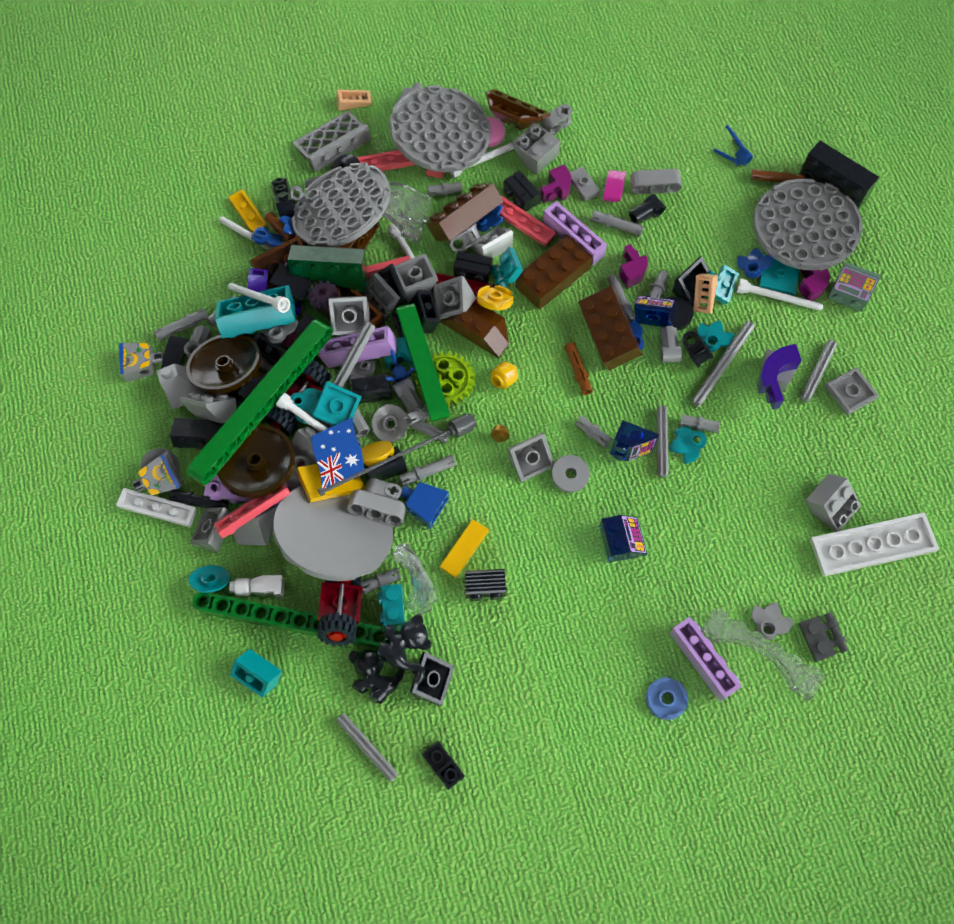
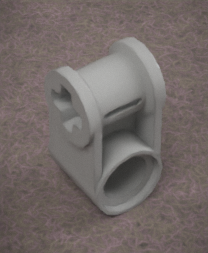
(557, 120)
(467, 238)
(383, 488)

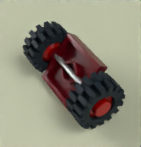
(312, 377)
(339, 611)

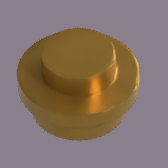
(499, 433)

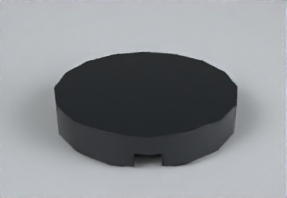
(683, 313)

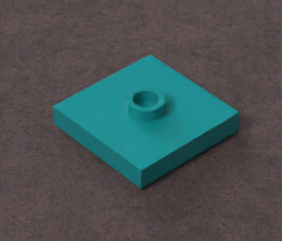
(780, 278)
(335, 404)

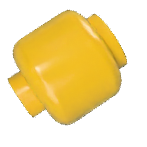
(504, 375)

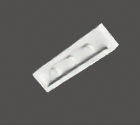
(156, 507)

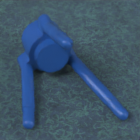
(743, 156)
(399, 372)

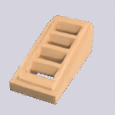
(347, 99)
(711, 293)

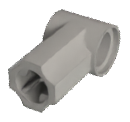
(199, 336)
(670, 349)
(407, 394)
(360, 426)

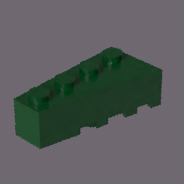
(339, 265)

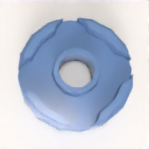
(658, 707)

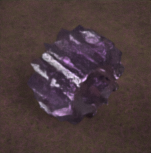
(320, 295)

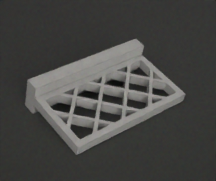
(336, 147)

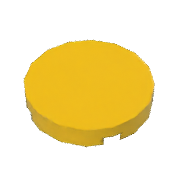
(495, 298)
(376, 452)

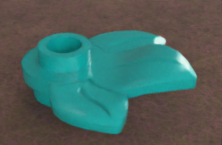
(714, 334)
(309, 400)
(686, 445)

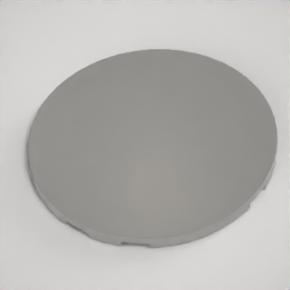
(440, 128)
(341, 205)
(807, 224)
(329, 539)

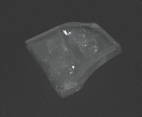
(407, 210)
(422, 589)

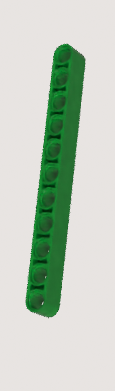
(259, 402)
(273, 613)

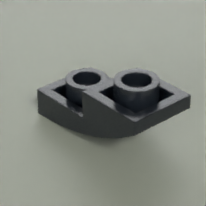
(174, 351)
(443, 765)

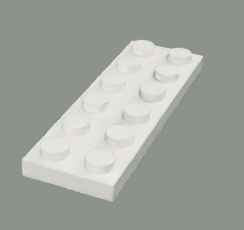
(874, 544)

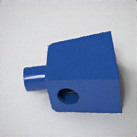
(425, 502)

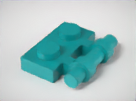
(509, 268)

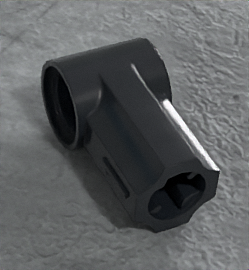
(651, 207)

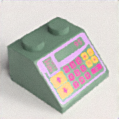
(853, 286)

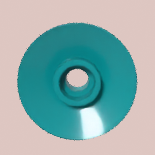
(209, 578)

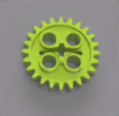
(456, 367)

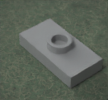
(584, 184)

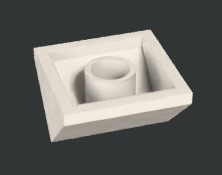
(494, 242)

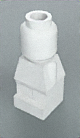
(260, 586)

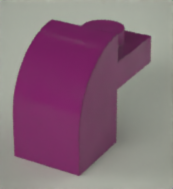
(559, 184)
(635, 267)
(814, 284)

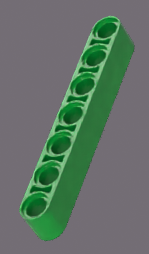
(423, 362)

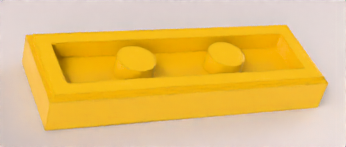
(247, 211)
(464, 548)

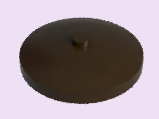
(223, 364)
(259, 464)

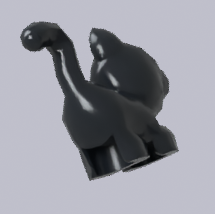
(411, 636)
(369, 667)

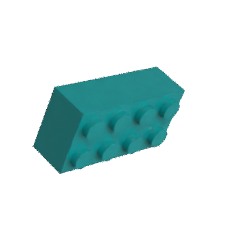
(248, 315)

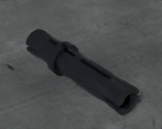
(190, 498)

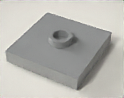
(851, 391)

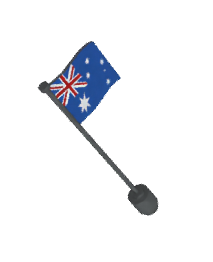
(341, 456)

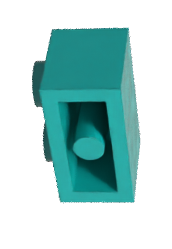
(393, 605)
(255, 673)

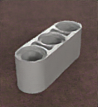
(656, 181)
(376, 508)

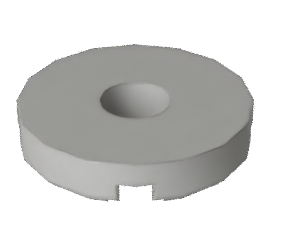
(573, 463)

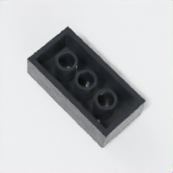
(832, 167)

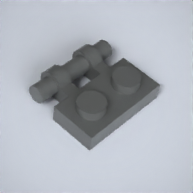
(383, 293)
(817, 638)

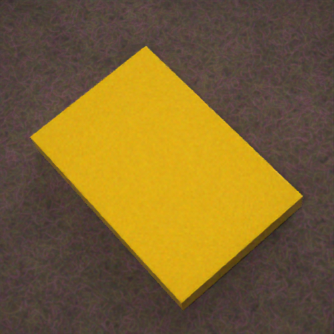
(311, 482)

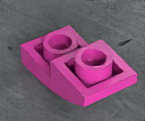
(614, 186)

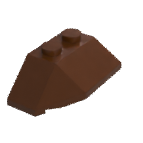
(514, 110)
(481, 327)

